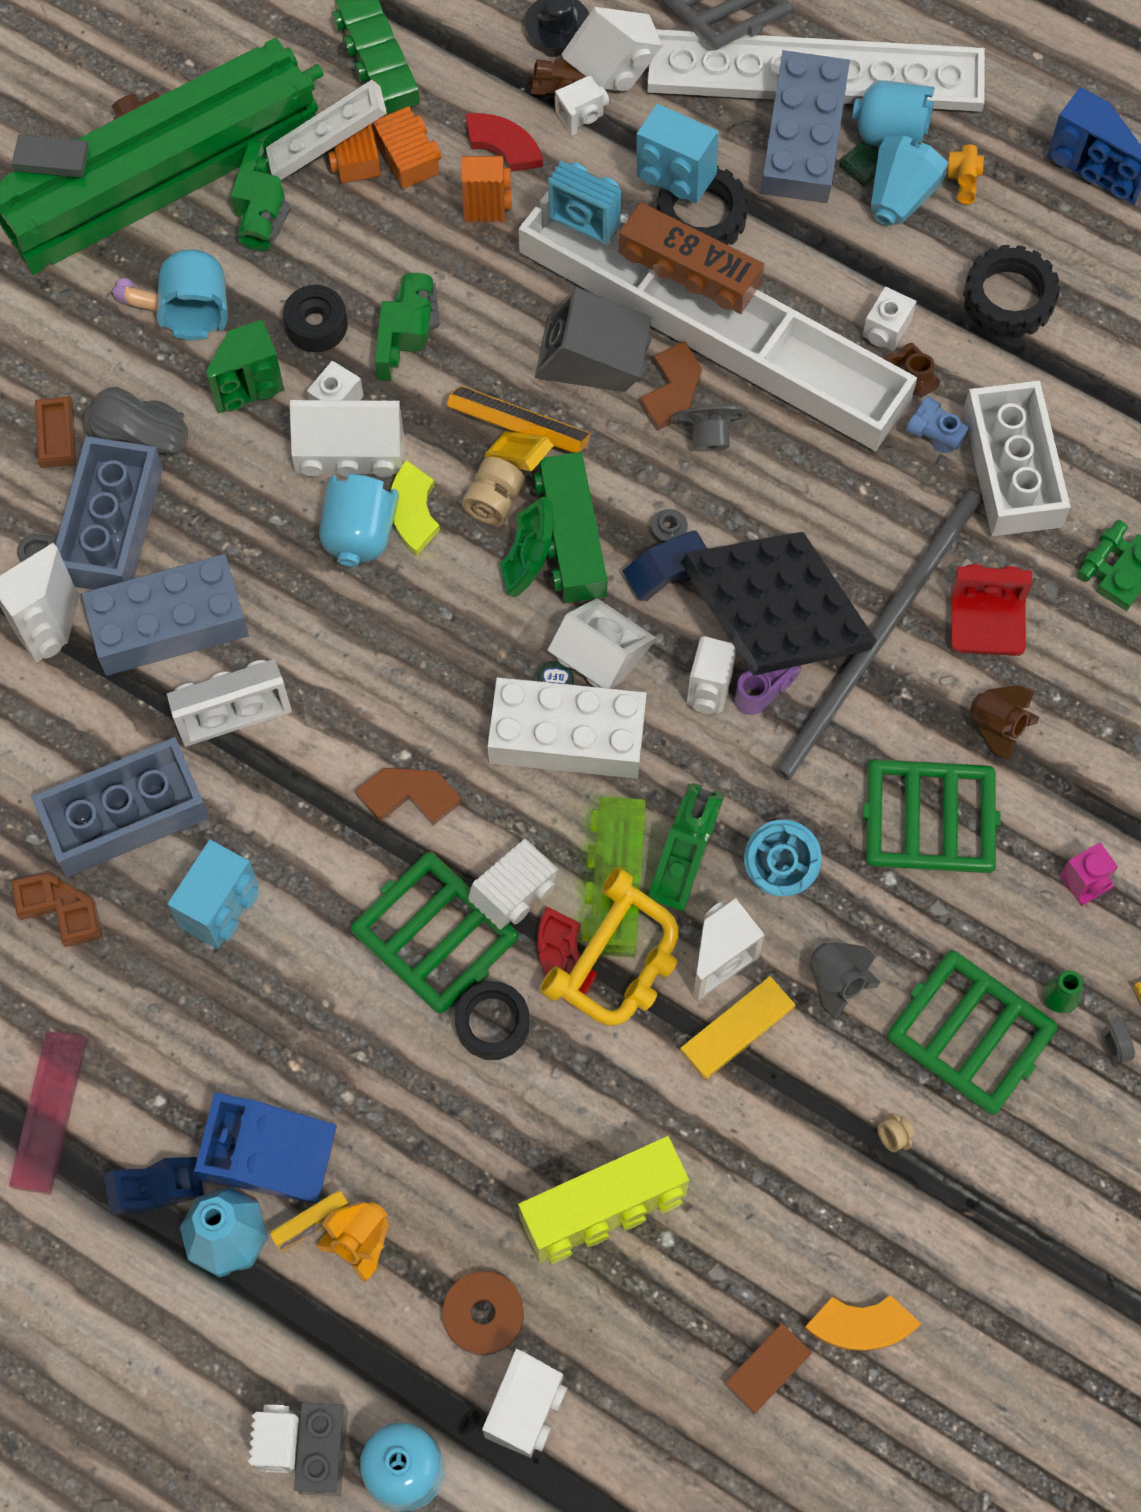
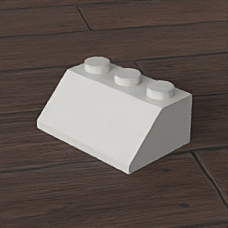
(346, 437)
(40, 602)
(229, 702)

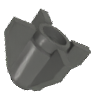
(842, 973)

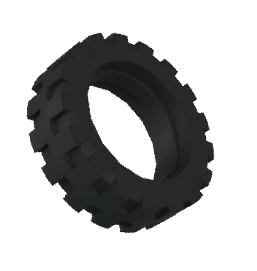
(730, 191)
(1017, 261)

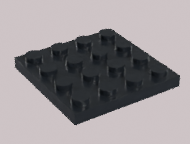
(778, 602)

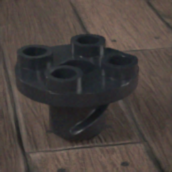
(553, 24)

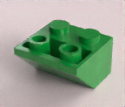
(244, 368)

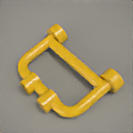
(658, 961)

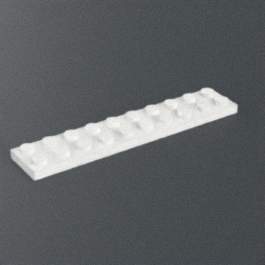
(752, 67)

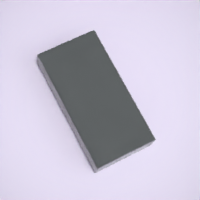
(50, 156)

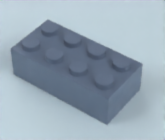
(805, 126)
(108, 511)
(164, 614)
(120, 807)

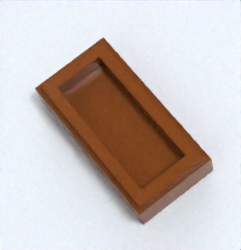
(55, 432)
(768, 1368)

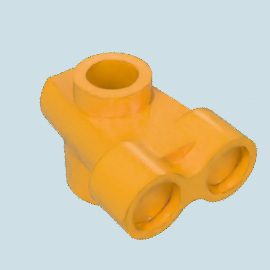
(966, 167)

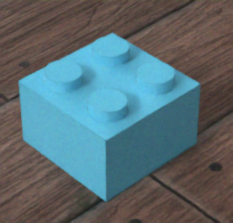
(677, 153)
(214, 895)

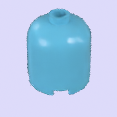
(894, 110)
(191, 295)
(357, 519)
(420, 1476)

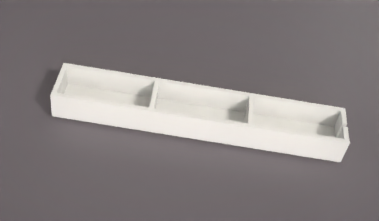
(763, 344)

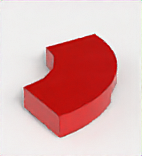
(504, 139)
(559, 946)

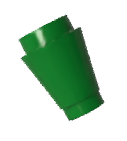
(1063, 992)

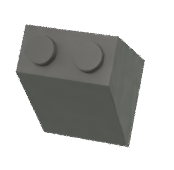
(594, 343)

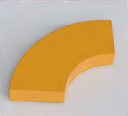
(862, 1328)

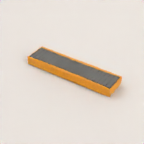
(517, 419)

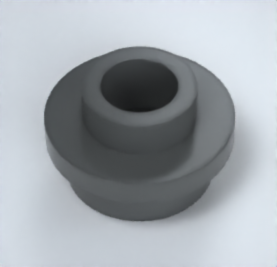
(668, 515)

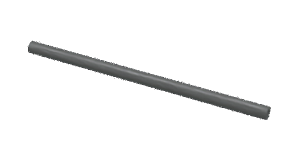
(881, 631)

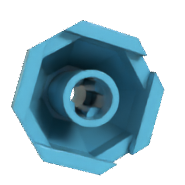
(904, 178)
(224, 1232)

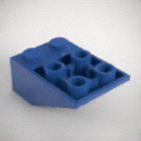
(1097, 145)
(264, 1149)

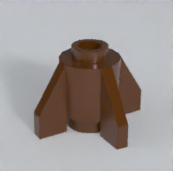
(1002, 715)

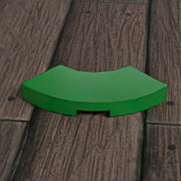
(530, 546)

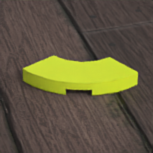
(412, 515)

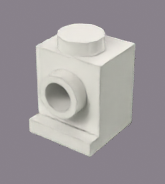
(580, 103)

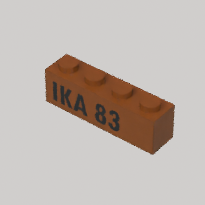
(690, 258)

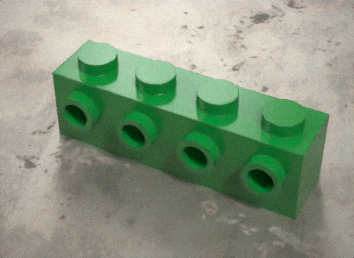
(575, 533)

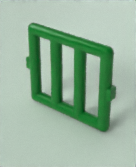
(911, 858)
(415, 977)
(961, 1079)

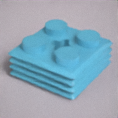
(584, 201)

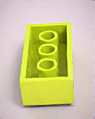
(604, 1200)

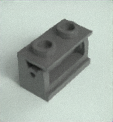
(321, 1449)

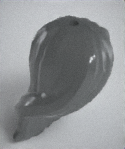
(122, 416)

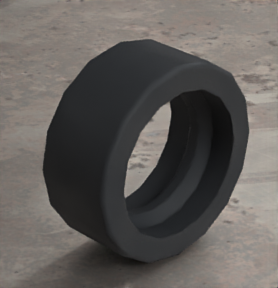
(486, 991)

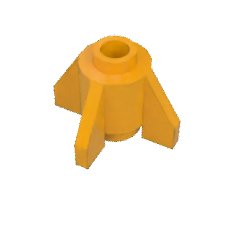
(356, 1236)

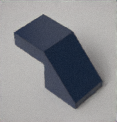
(662, 565)
(153, 1187)

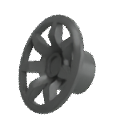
(710, 430)

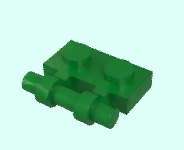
(1122, 581)

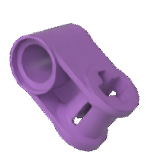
(767, 684)

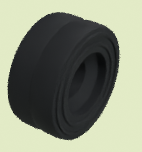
(311, 300)

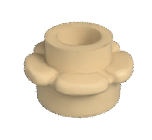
(896, 1133)

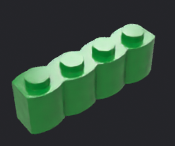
(376, 51)

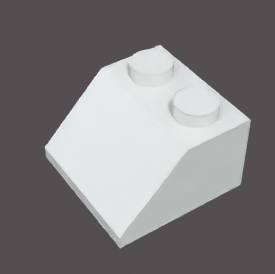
(613, 47)
(600, 643)
(726, 947)
(524, 1405)

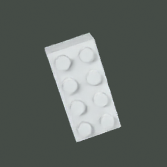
(1016, 458)
(567, 727)

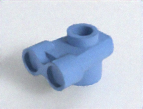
(940, 426)

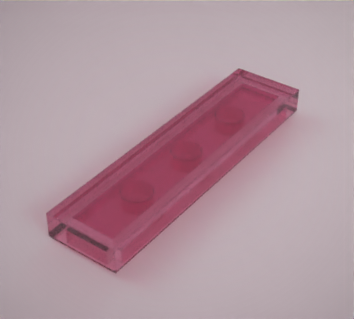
(48, 1113)

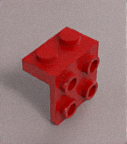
(989, 610)

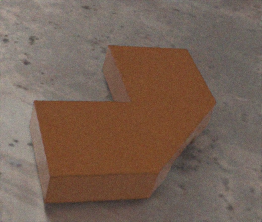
(682, 377)
(395, 786)
(49, 894)

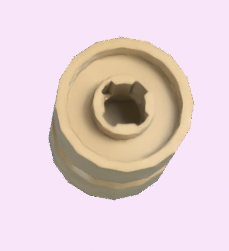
(492, 492)

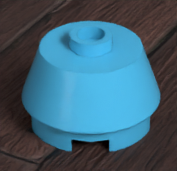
(782, 858)

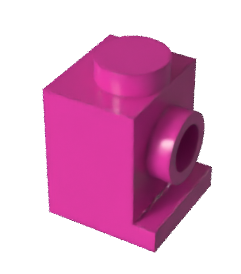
(1089, 874)

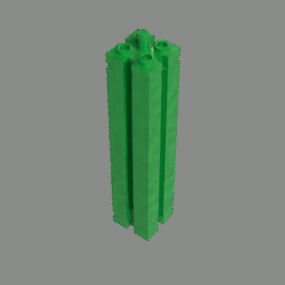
(158, 154)

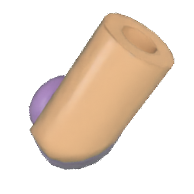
(126, 293)

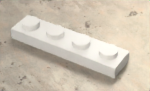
(326, 130)

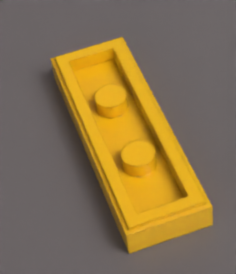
(737, 1028)

